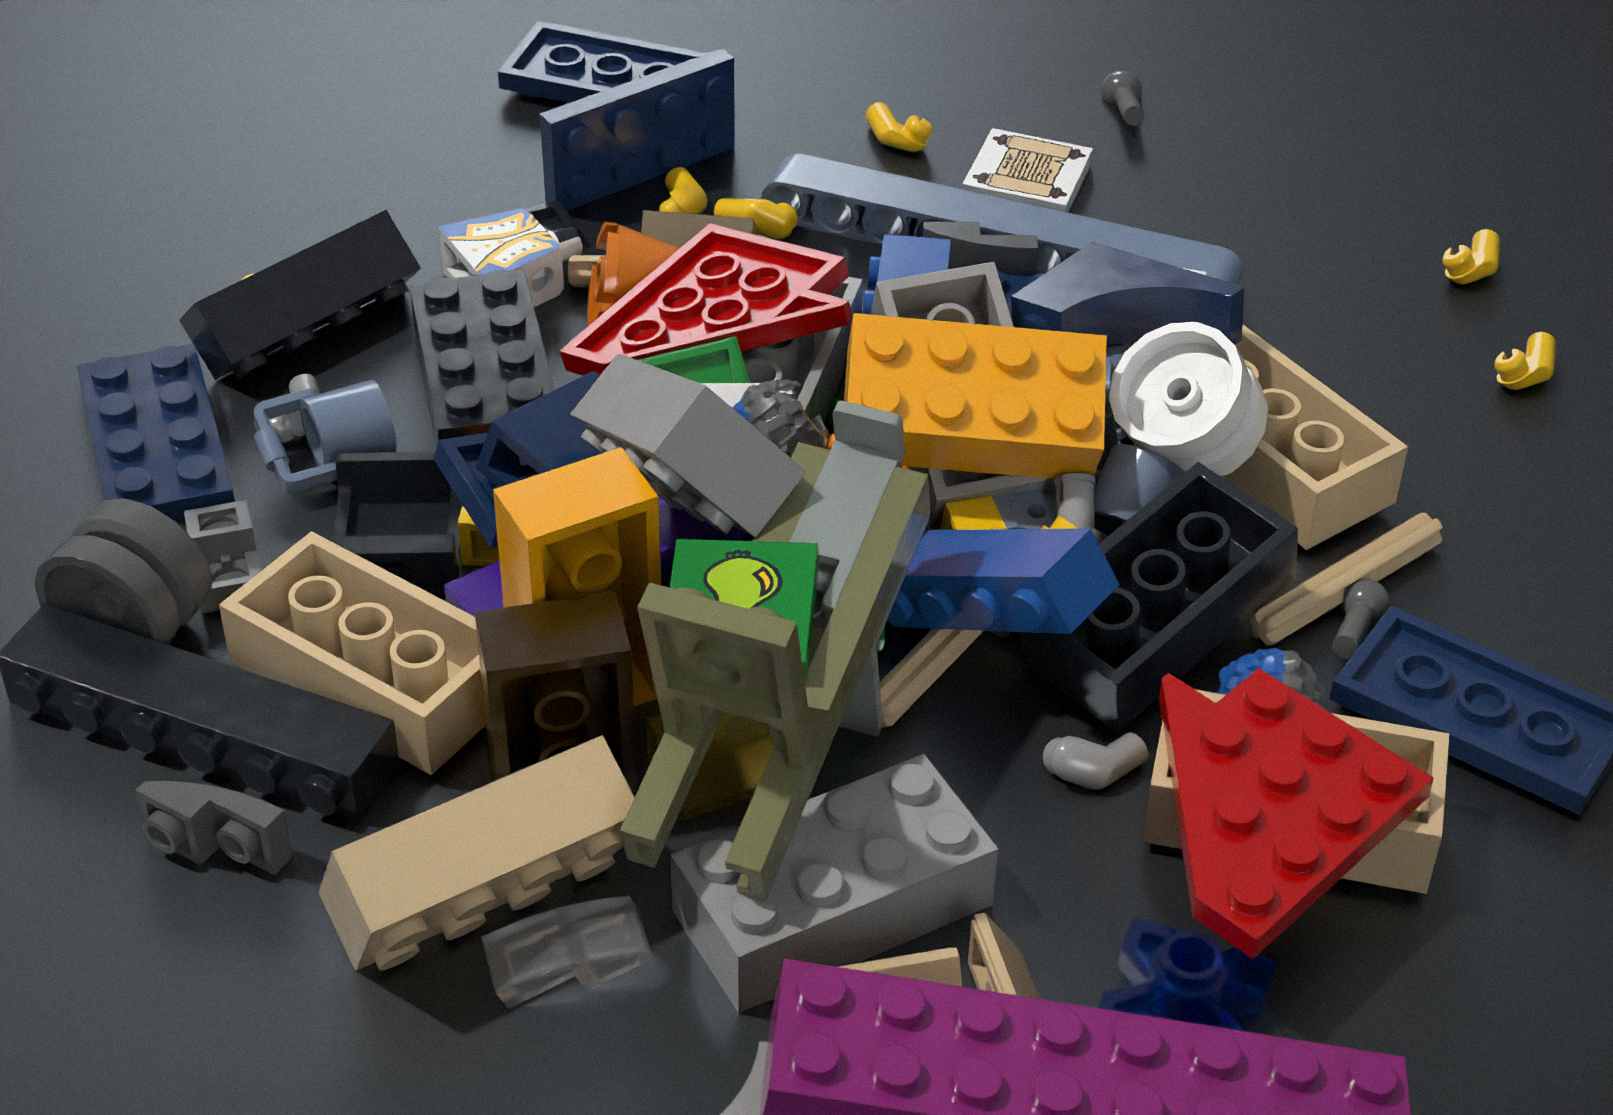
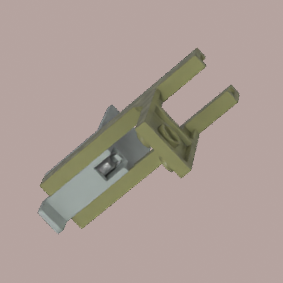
(749, 661)

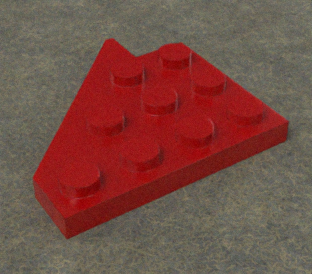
(716, 290)
(1274, 802)

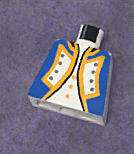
(510, 243)

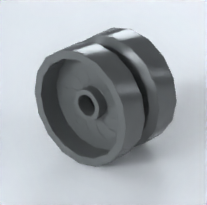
(127, 571)

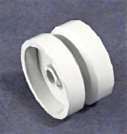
(1189, 398)

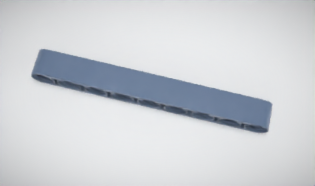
(874, 203)

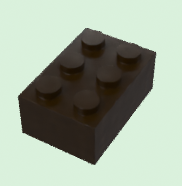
(556, 681)

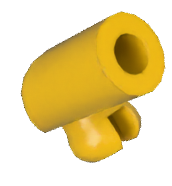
(889, 132)
(685, 193)
(771, 219)

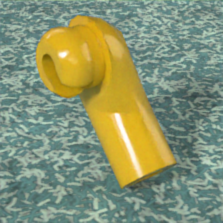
(1476, 262)
(1528, 369)

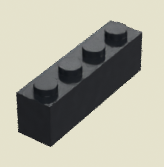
(300, 295)

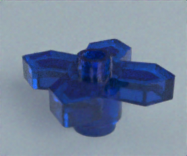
(1187, 977)

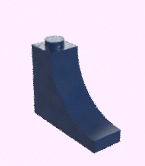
(1125, 297)
(537, 436)

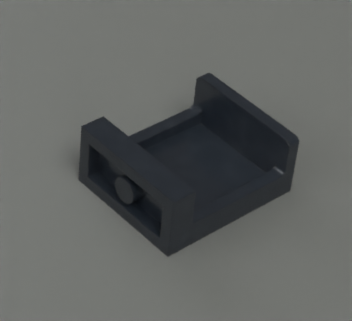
(399, 516)

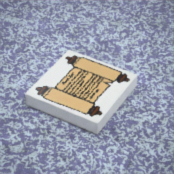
(1029, 170)

